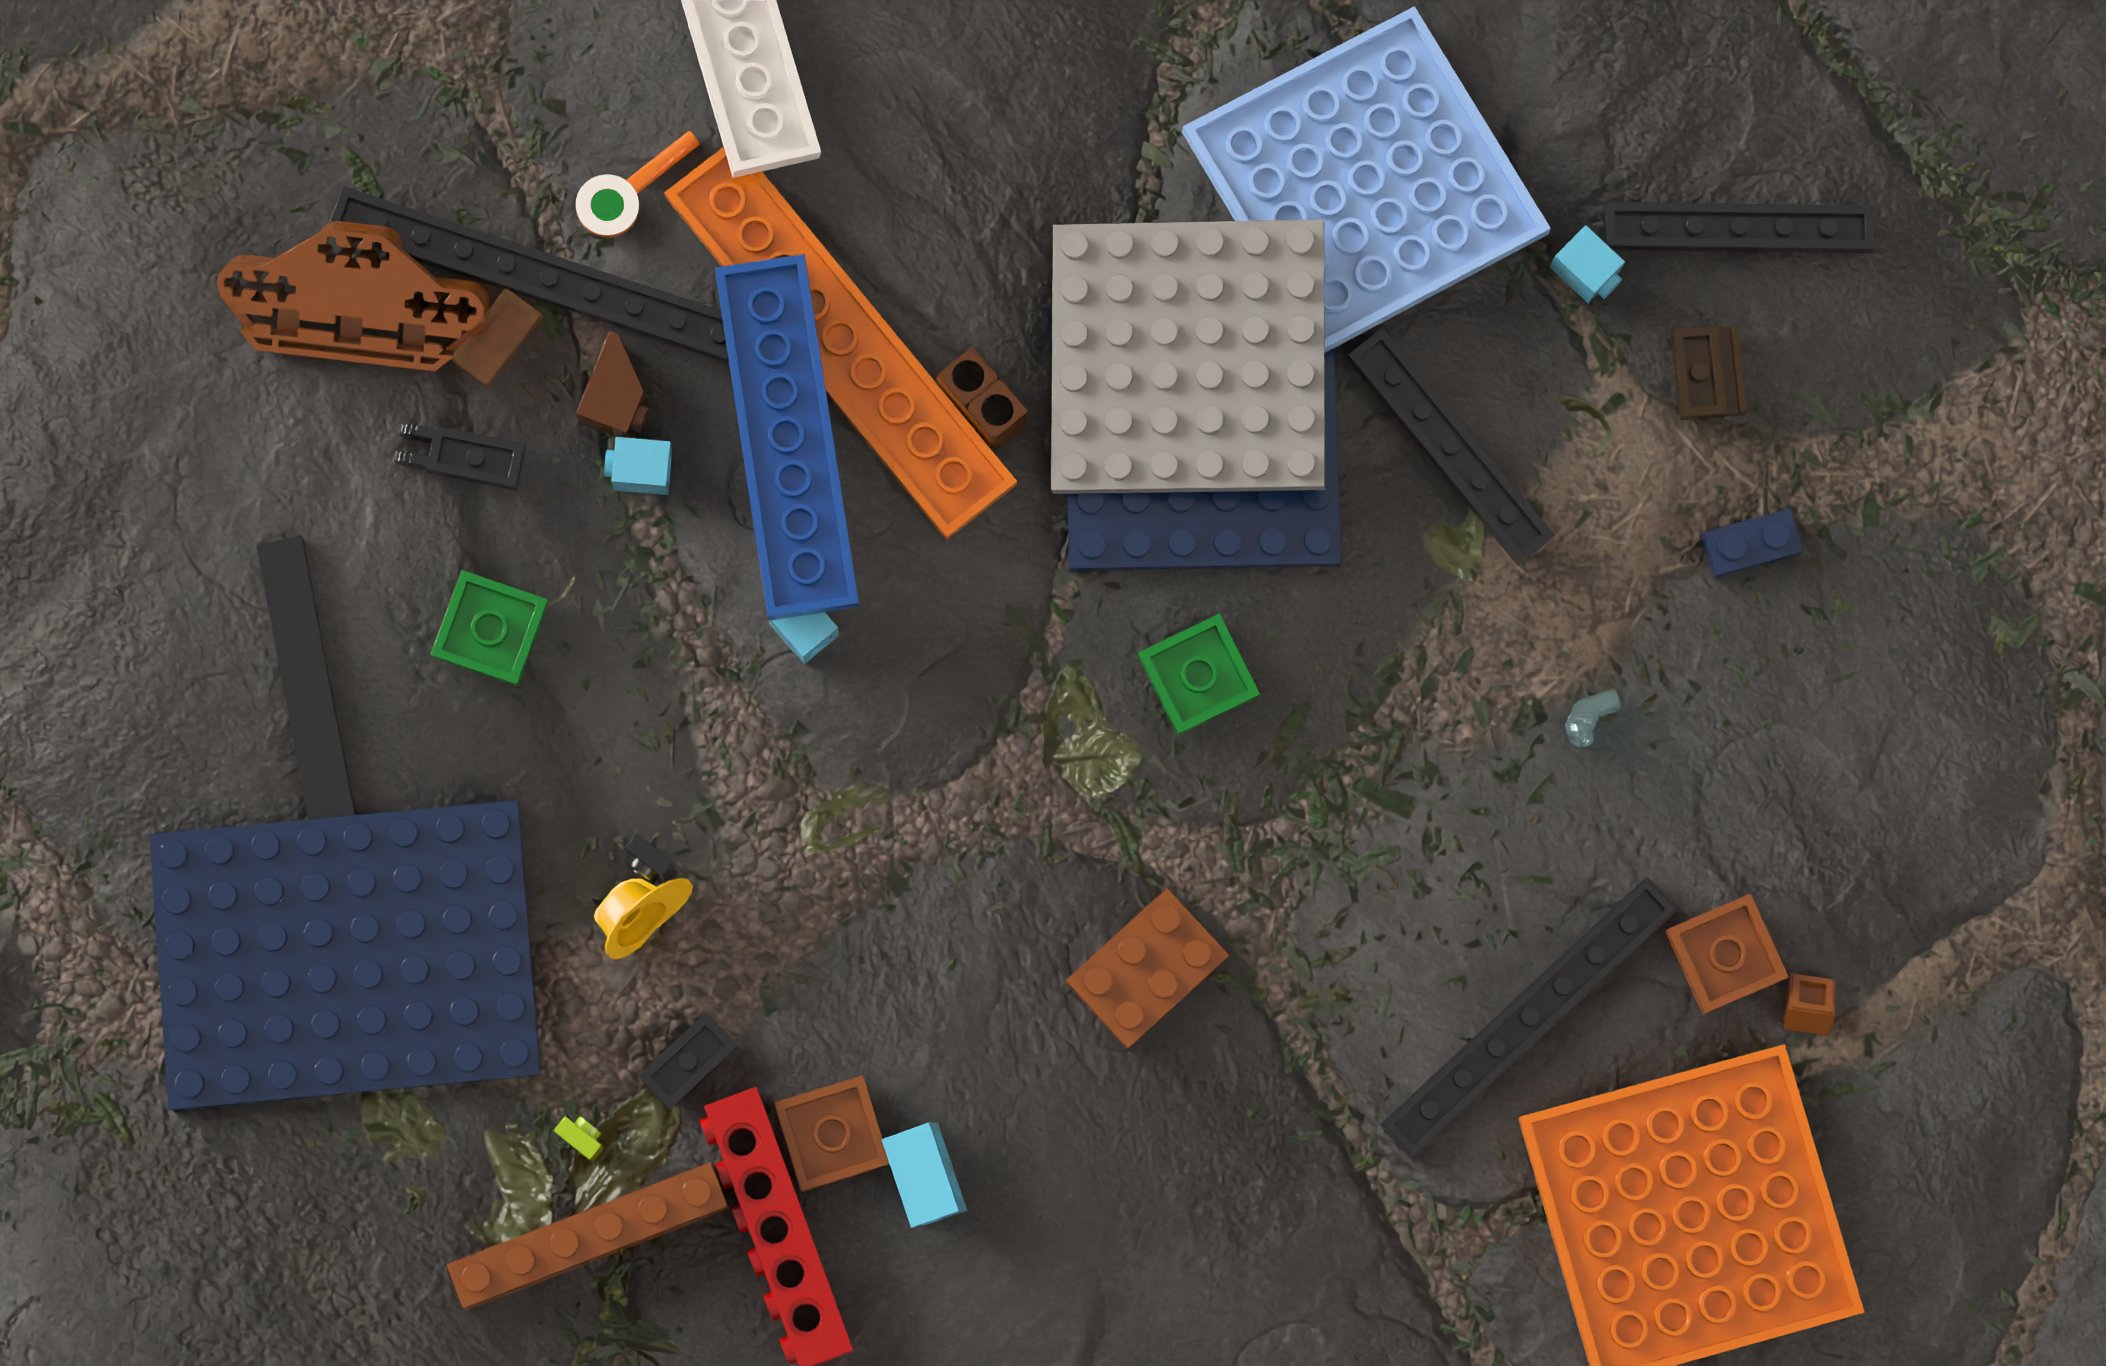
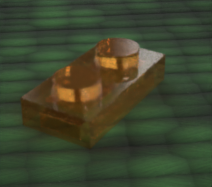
(497, 339)

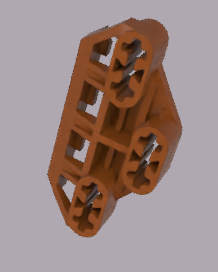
(361, 291)

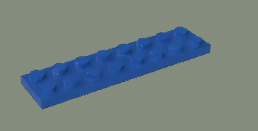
(786, 437)

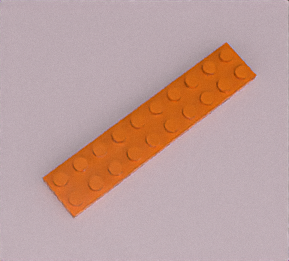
(862, 359)

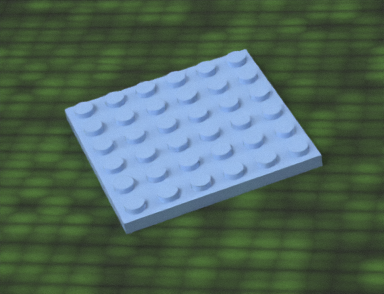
(1390, 161)

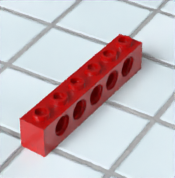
(747, 1113)

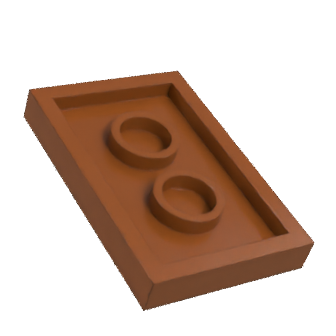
(1147, 968)

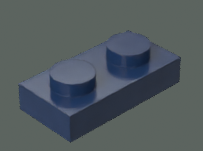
(1752, 543)

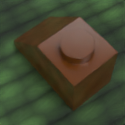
(613, 394)

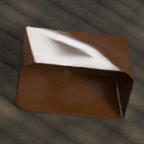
(991, 385)

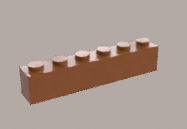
(587, 1236)

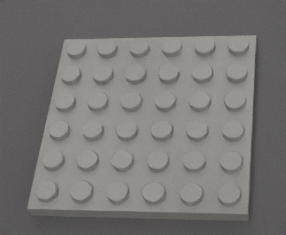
(1188, 357)

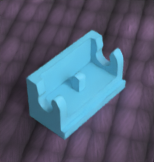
(924, 1174)

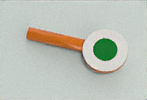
(610, 204)

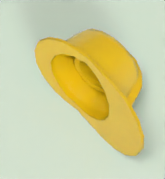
(636, 911)

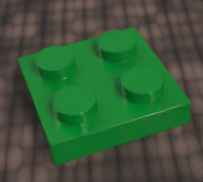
(489, 628)
(1198, 674)

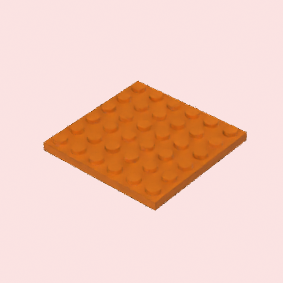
(1691, 1213)

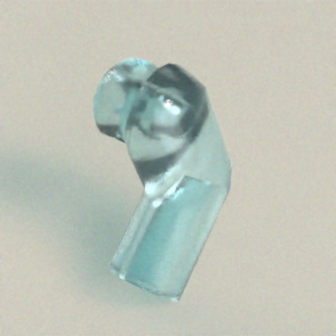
(1585, 716)

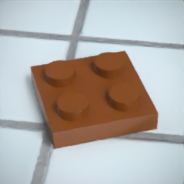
(1726, 954)
(832, 1133)

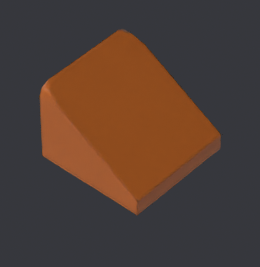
(1809, 1004)

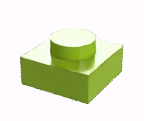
(580, 1136)

